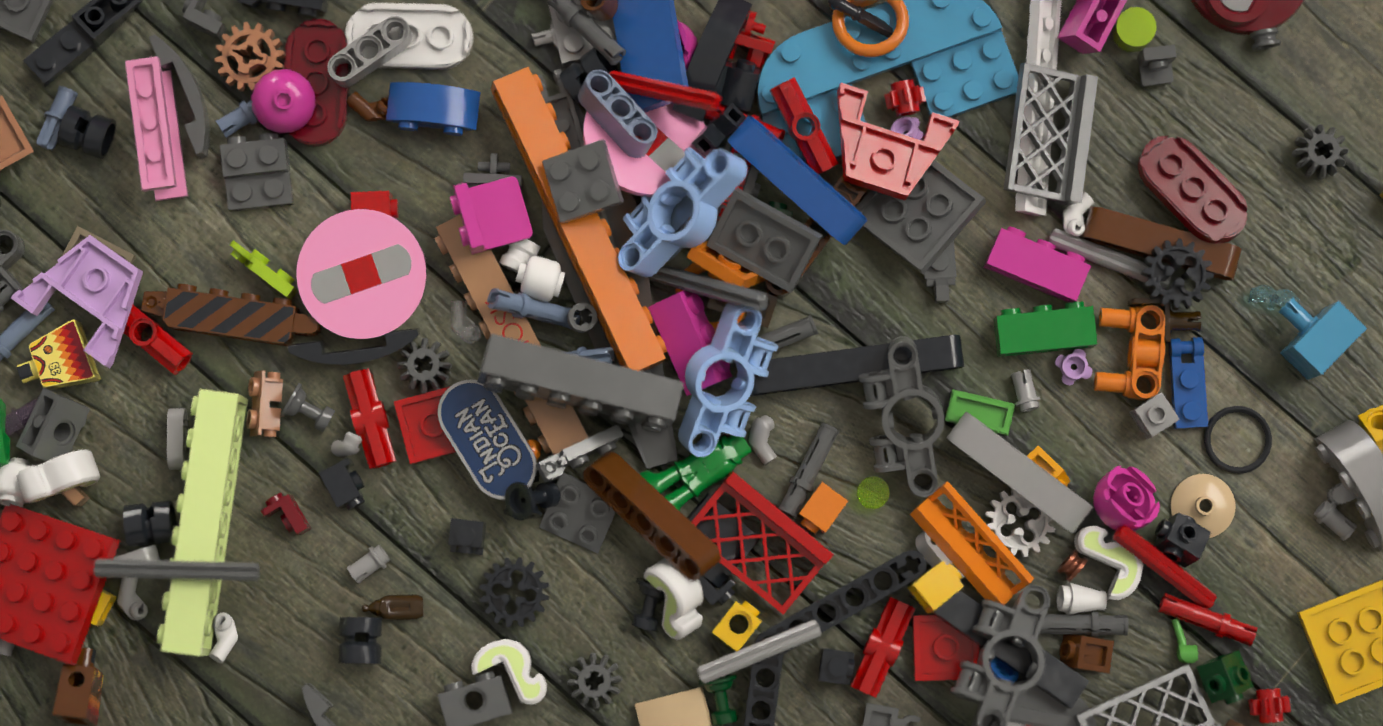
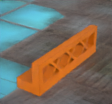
(966, 548)

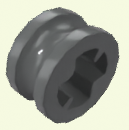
(1265, 39)
(585, 326)

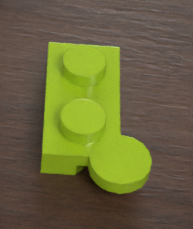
(257, 263)

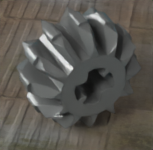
(1318, 140)
(426, 376)
(586, 673)

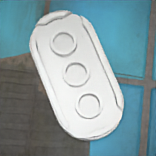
(439, 34)

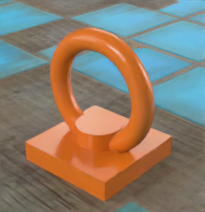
(878, 49)
(721, 269)

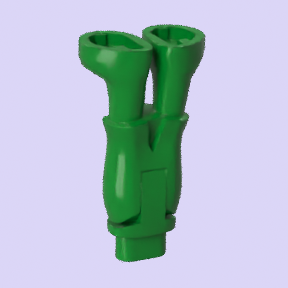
(699, 472)

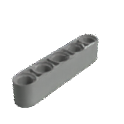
(1019, 472)

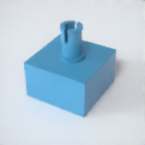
(1319, 337)

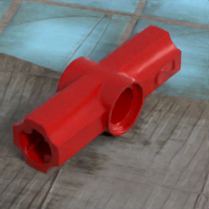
(794, 106)
(161, 345)
(369, 418)
(882, 647)

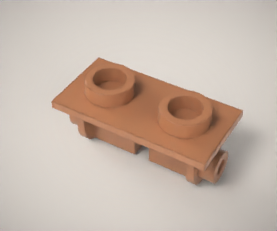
(263, 392)

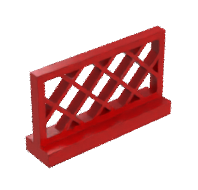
(776, 521)

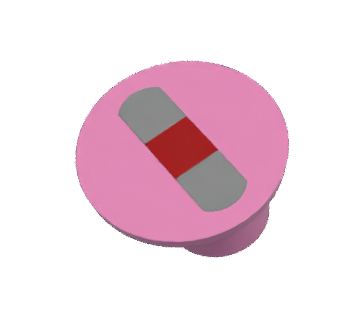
(648, 173)
(361, 273)

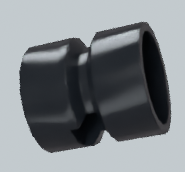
(576, 73)
(97, 135)
(148, 524)
(360, 652)

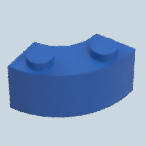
(433, 106)

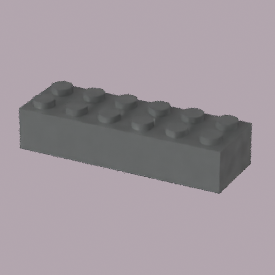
(579, 383)

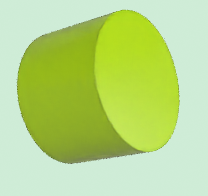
(1134, 29)

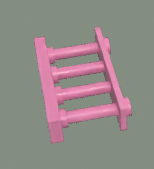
(156, 129)

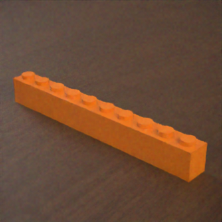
(585, 238)

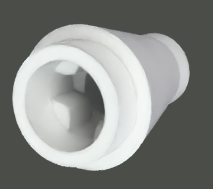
(1079, 599)

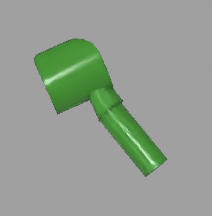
(1185, 652)

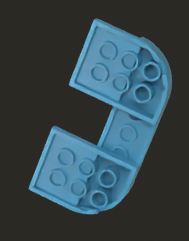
(949, 44)

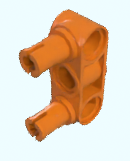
(1145, 351)

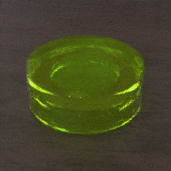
(873, 492)

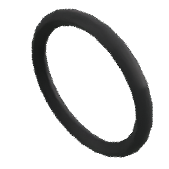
(1268, 440)

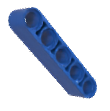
(797, 180)

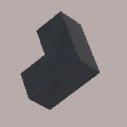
(718, 129)

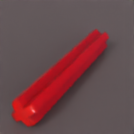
(667, 91)
(1164, 566)

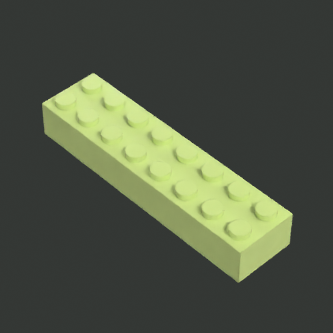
(203, 519)

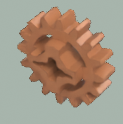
(253, 43)

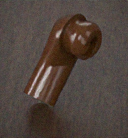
(368, 110)

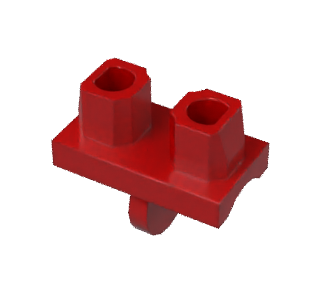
(758, 45)

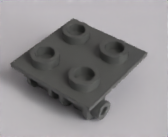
(579, 515)

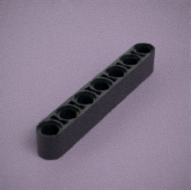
(847, 364)

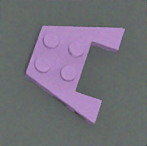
(95, 281)

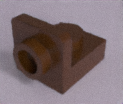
(1086, 653)

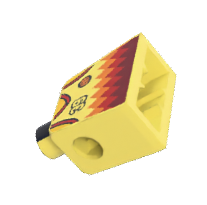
(60, 359)

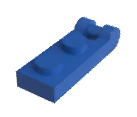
(1188, 383)

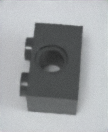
(52, 411)
(495, 702)

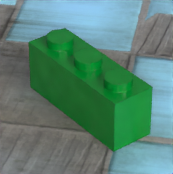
(1045, 329)

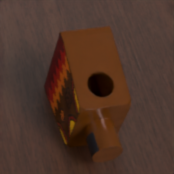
(81, 703)

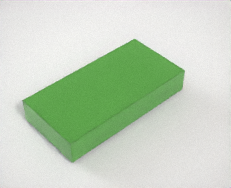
(991, 412)

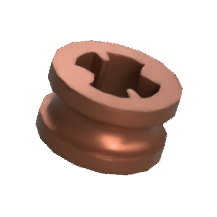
(1072, 565)

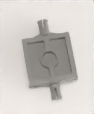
(568, 40)

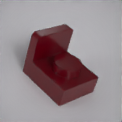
(293, 516)

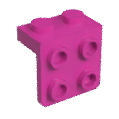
(491, 214)

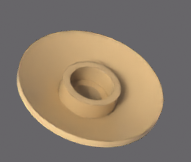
(1207, 487)

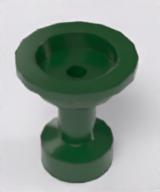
(719, 686)

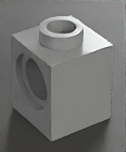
(1154, 415)

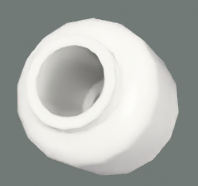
(540, 278)
(9, 487)

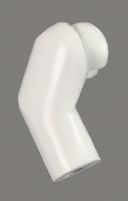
(1073, 216)
(226, 636)

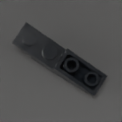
(79, 38)

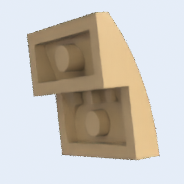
(677, 709)

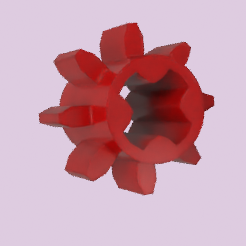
(905, 98)
(1269, 705)

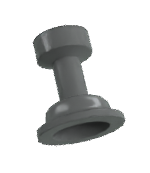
(298, 404)

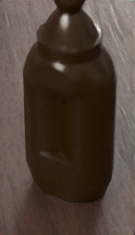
(397, 607)

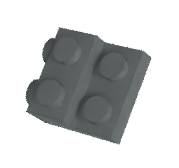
(256, 172)

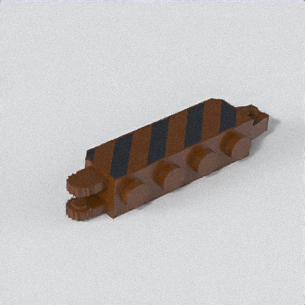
(230, 316)

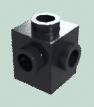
(1181, 539)

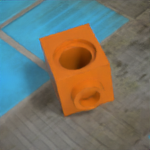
(822, 509)

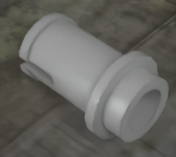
(1025, 391)
(1335, 520)
(368, 563)

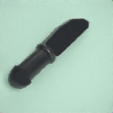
(861, 16)

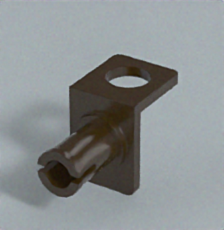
(1174, 320)

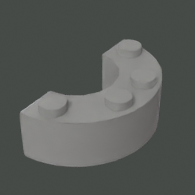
(1360, 470)

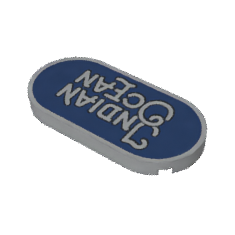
(486, 438)

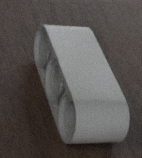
(376, 36)

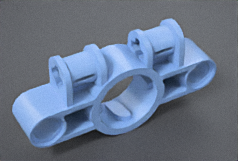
(704, 182)
(729, 411)

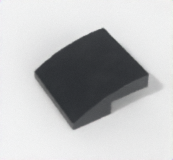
(729, 549)

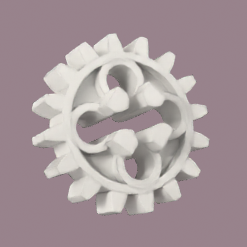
(1015, 540)

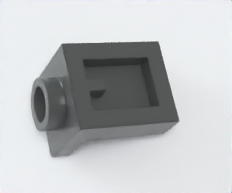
(206, 22)
(1156, 65)

